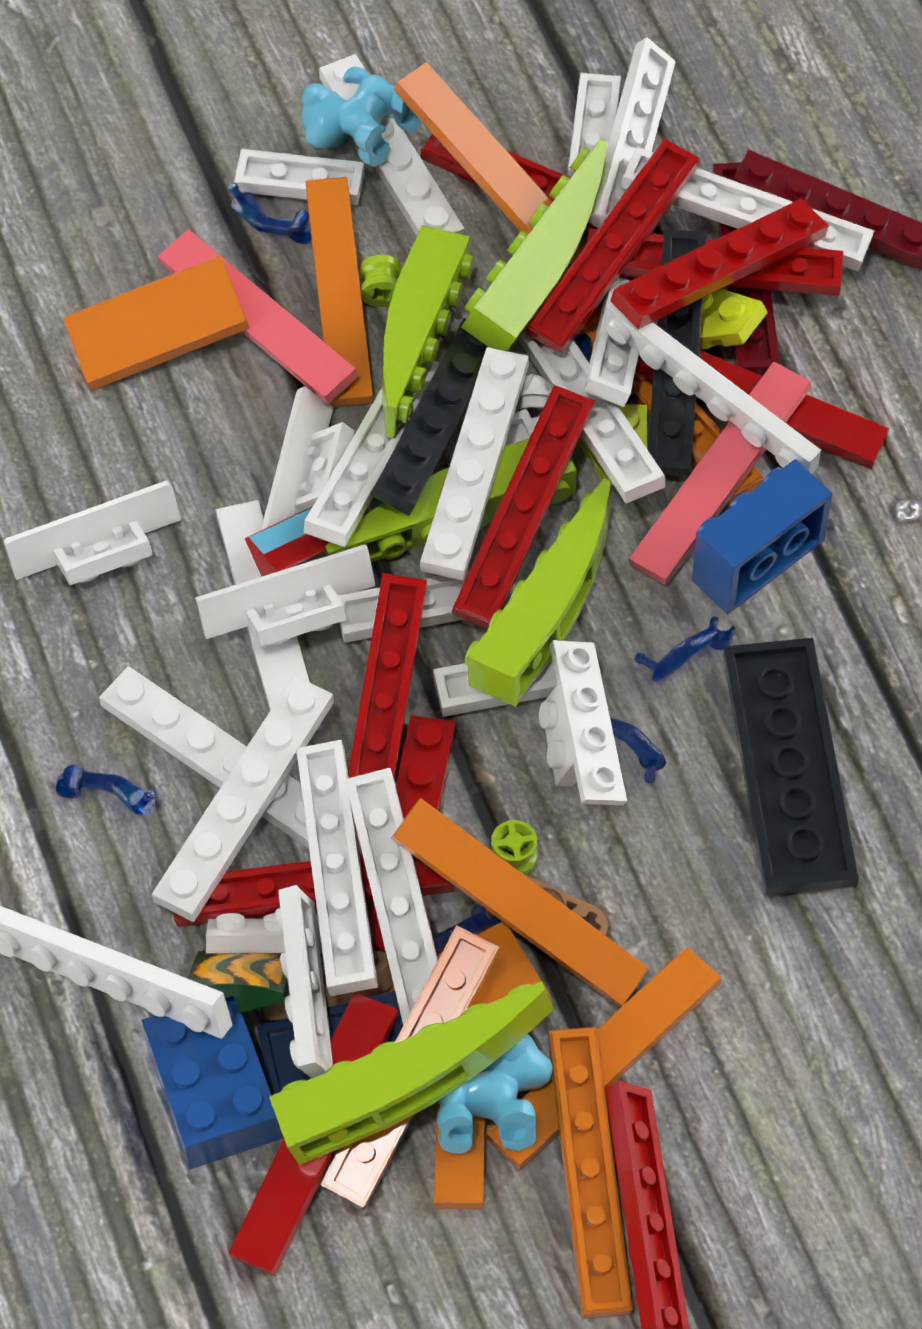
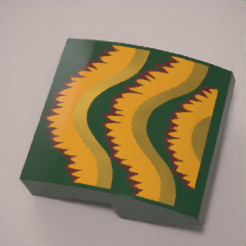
(250, 977)

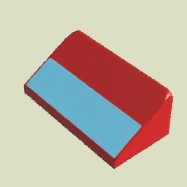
(284, 544)

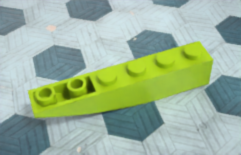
(537, 258)
(418, 315)
(392, 533)
(542, 605)
(403, 1075)

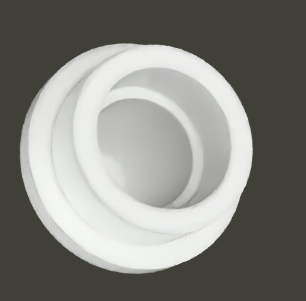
(533, 395)

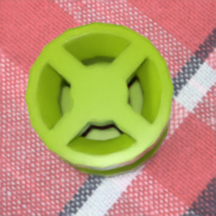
(379, 279)
(518, 838)

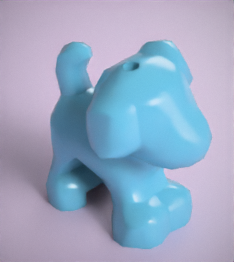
(330, 117)
(493, 1097)

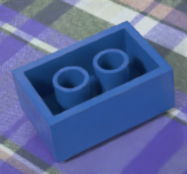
(760, 535)
(212, 1088)

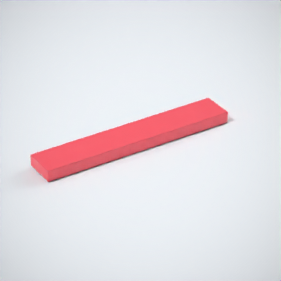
(271, 325)
(714, 480)

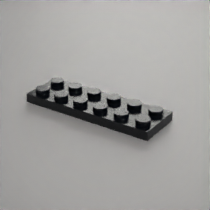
(789, 767)

